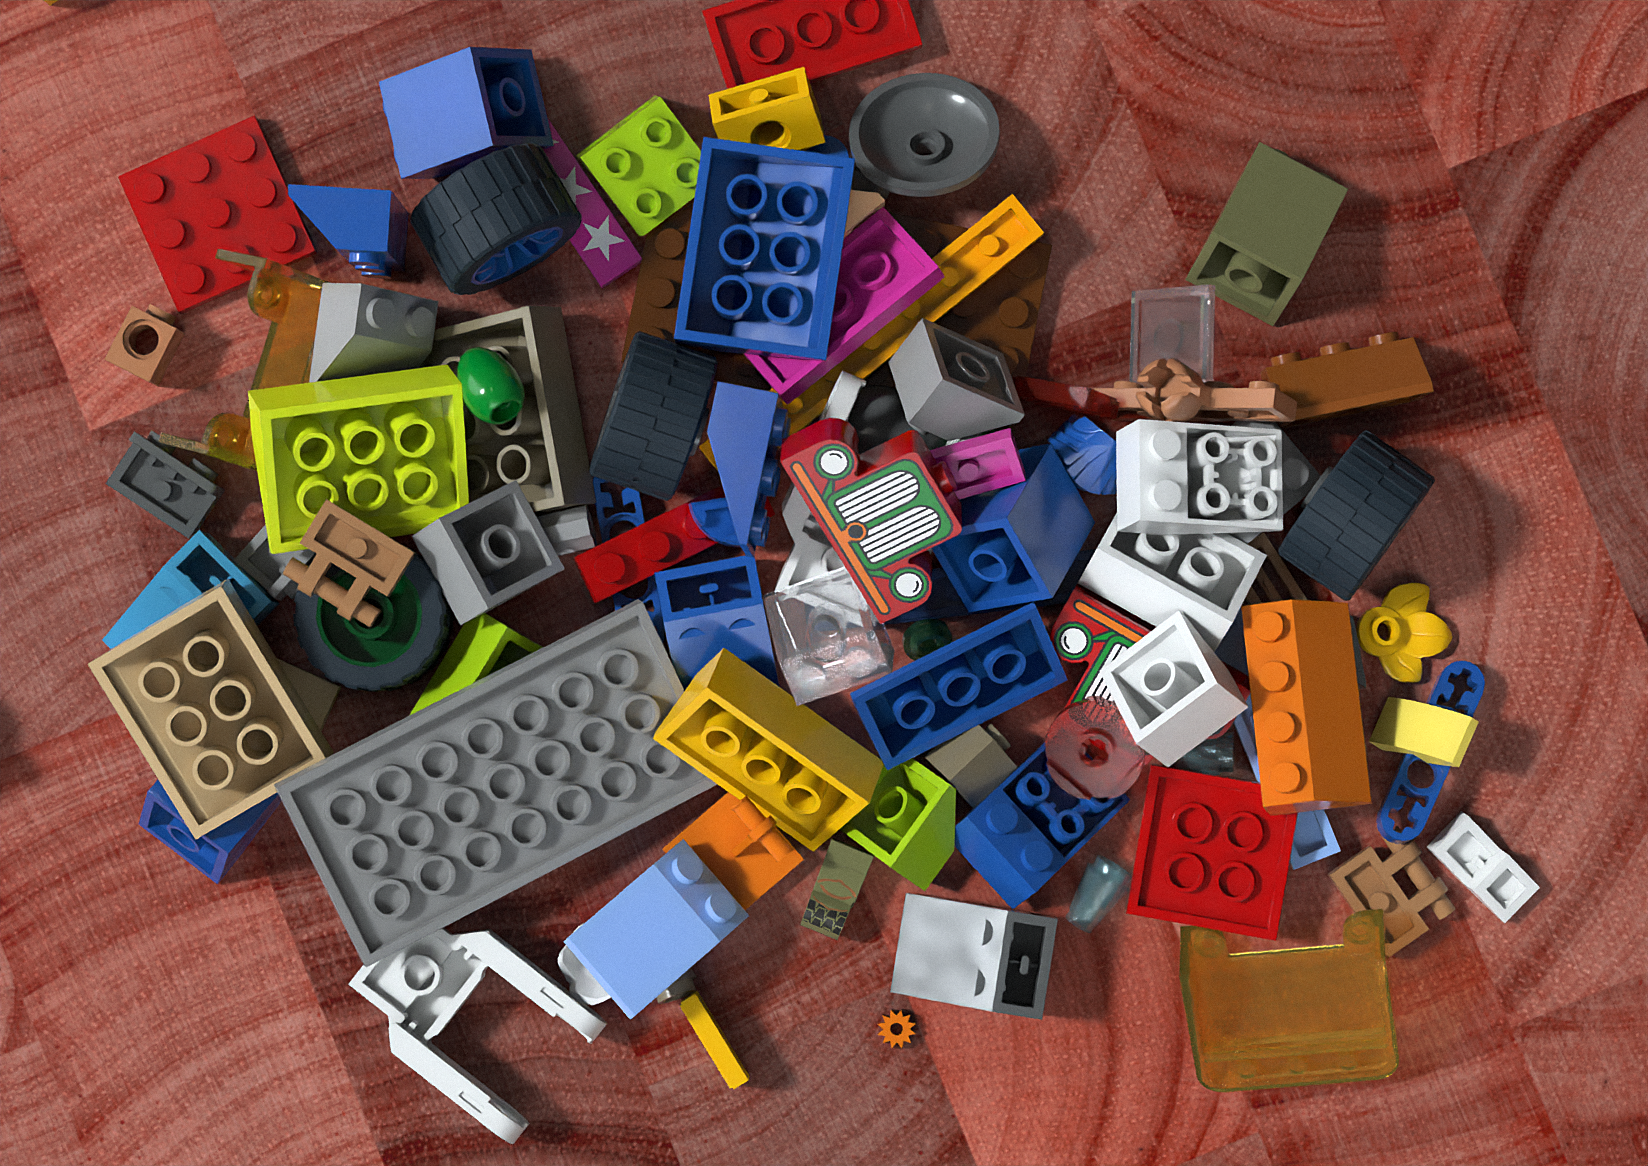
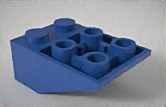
(744, 439)
(712, 610)
(1029, 829)

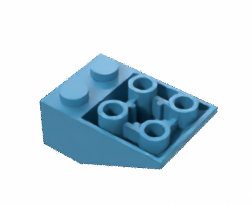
(189, 573)

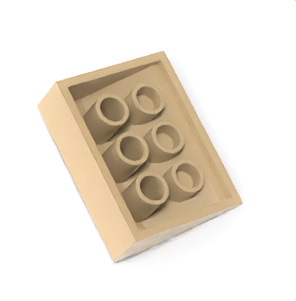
(210, 708)

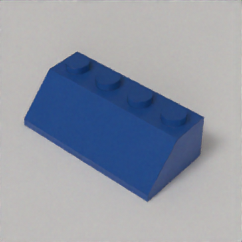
(959, 686)

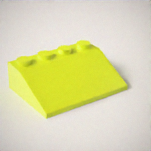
(368, 443)

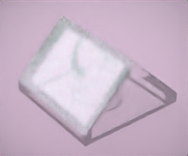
(1173, 325)

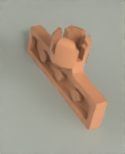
(1179, 395)

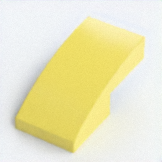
(1423, 730)

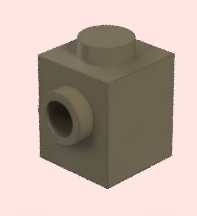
(973, 762)

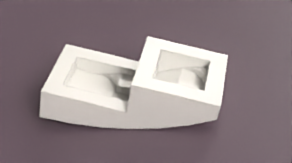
(1483, 867)

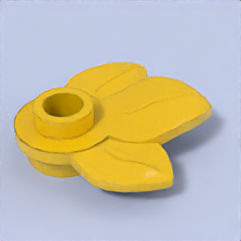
(1410, 632)

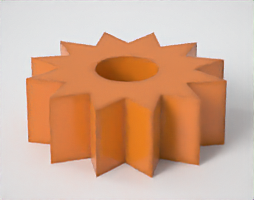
(899, 1038)

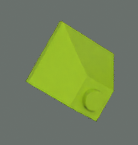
(908, 822)

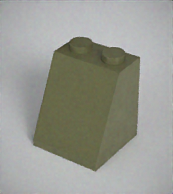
(1267, 233)

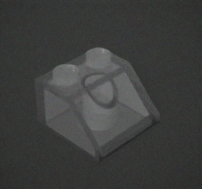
(826, 636)

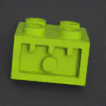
(645, 165)

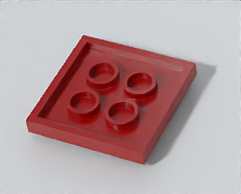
(212, 198)
(1211, 854)

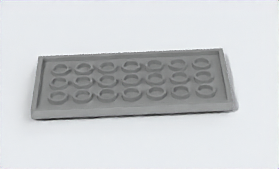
(494, 784)

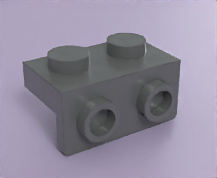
(165, 485)

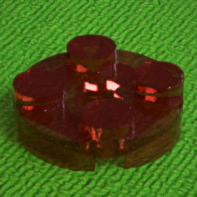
(1066, 751)

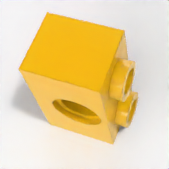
(780, 99)

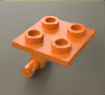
(740, 848)

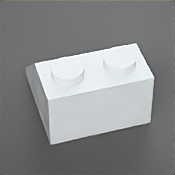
(1172, 690)

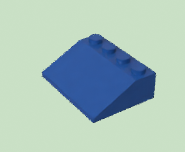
(764, 250)

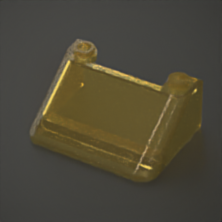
(1290, 1011)

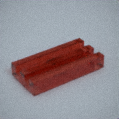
(1066, 397)

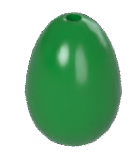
(490, 386)

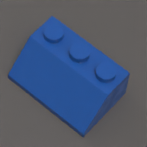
(360, 223)

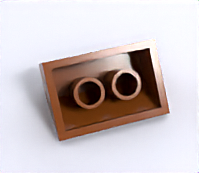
(1351, 380)

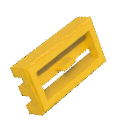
(714, 1040)

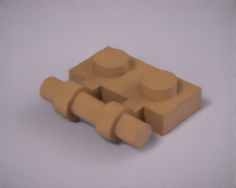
(357, 549)
(1369, 885)

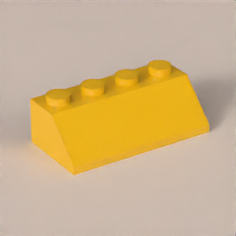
(765, 746)

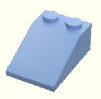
(656, 929)

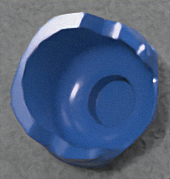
(1087, 455)

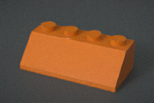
(1306, 706)

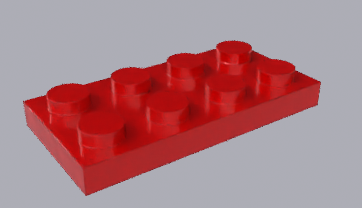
(822, 35)

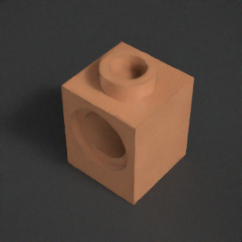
(124, 351)

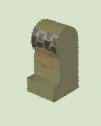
(836, 888)

